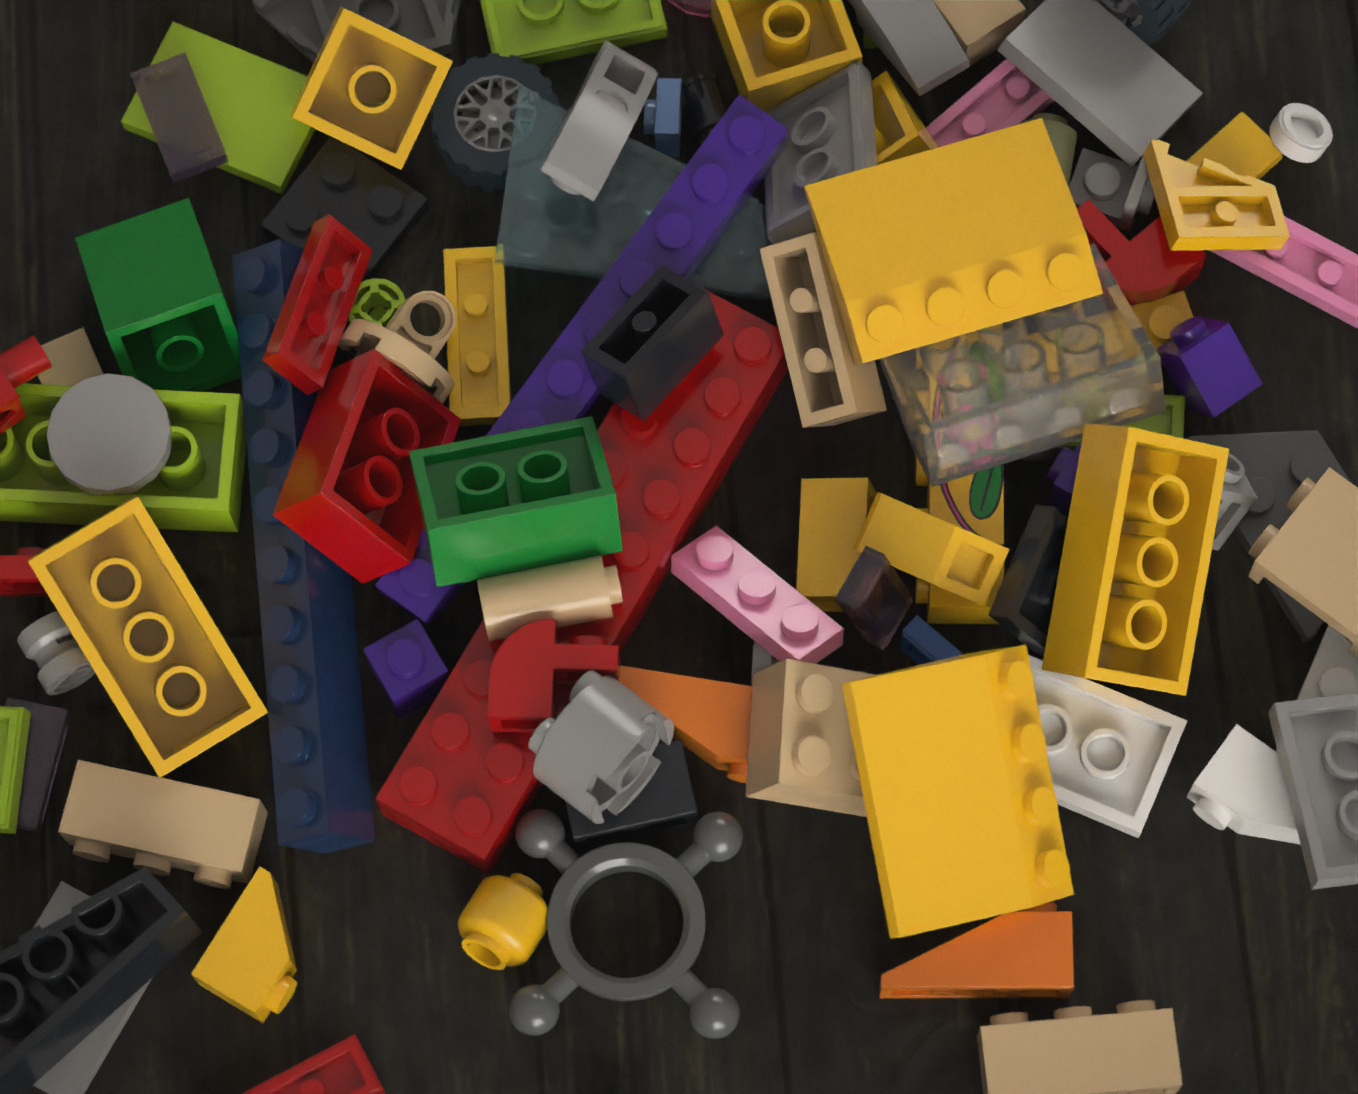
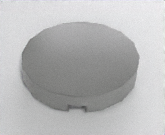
(109, 435)

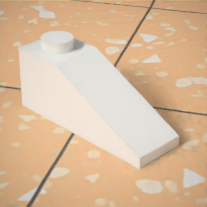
(1245, 790)

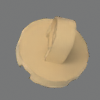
(405, 347)

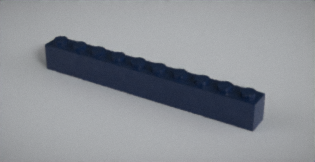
(302, 596)

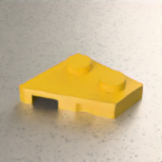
(1212, 205)

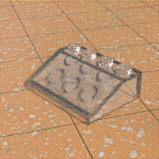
(1026, 383)

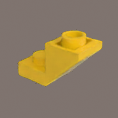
(932, 549)

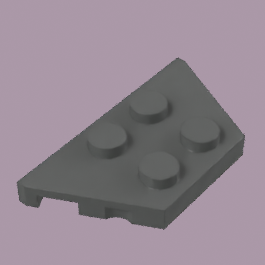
(309, 21)
(1276, 468)

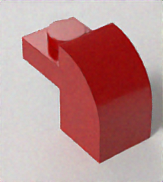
(1145, 264)
(532, 665)

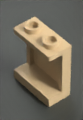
(1317, 552)

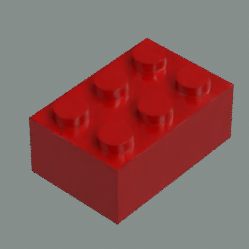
(353, 470)

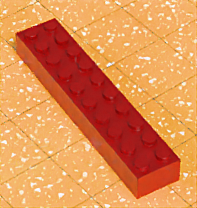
(474, 784)

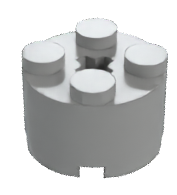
(600, 746)

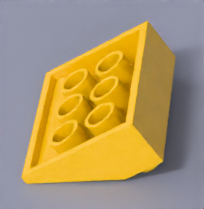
(951, 241)
(957, 790)

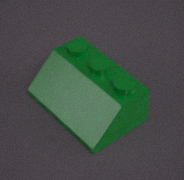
(516, 501)

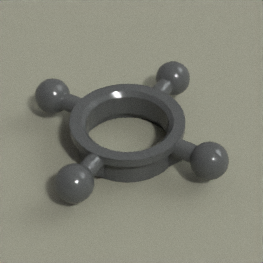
(542, 835)

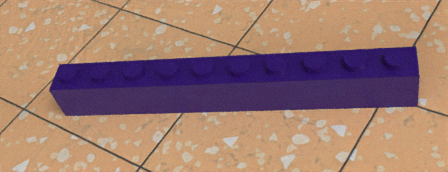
(673, 235)

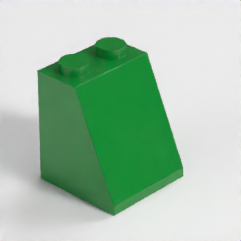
(162, 300)

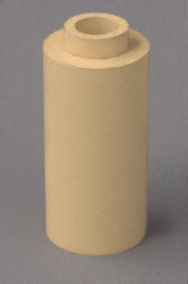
(563, 591)

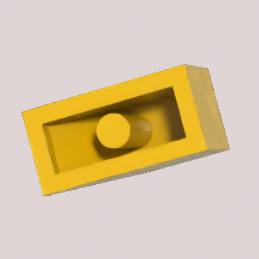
(252, 953)

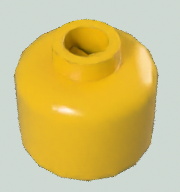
(503, 921)

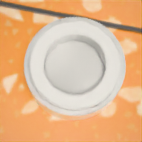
(1301, 132)

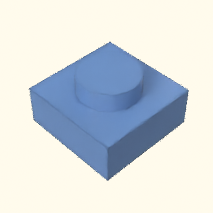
(664, 116)

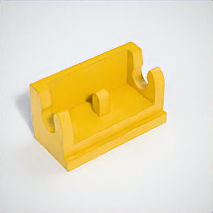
(828, 528)

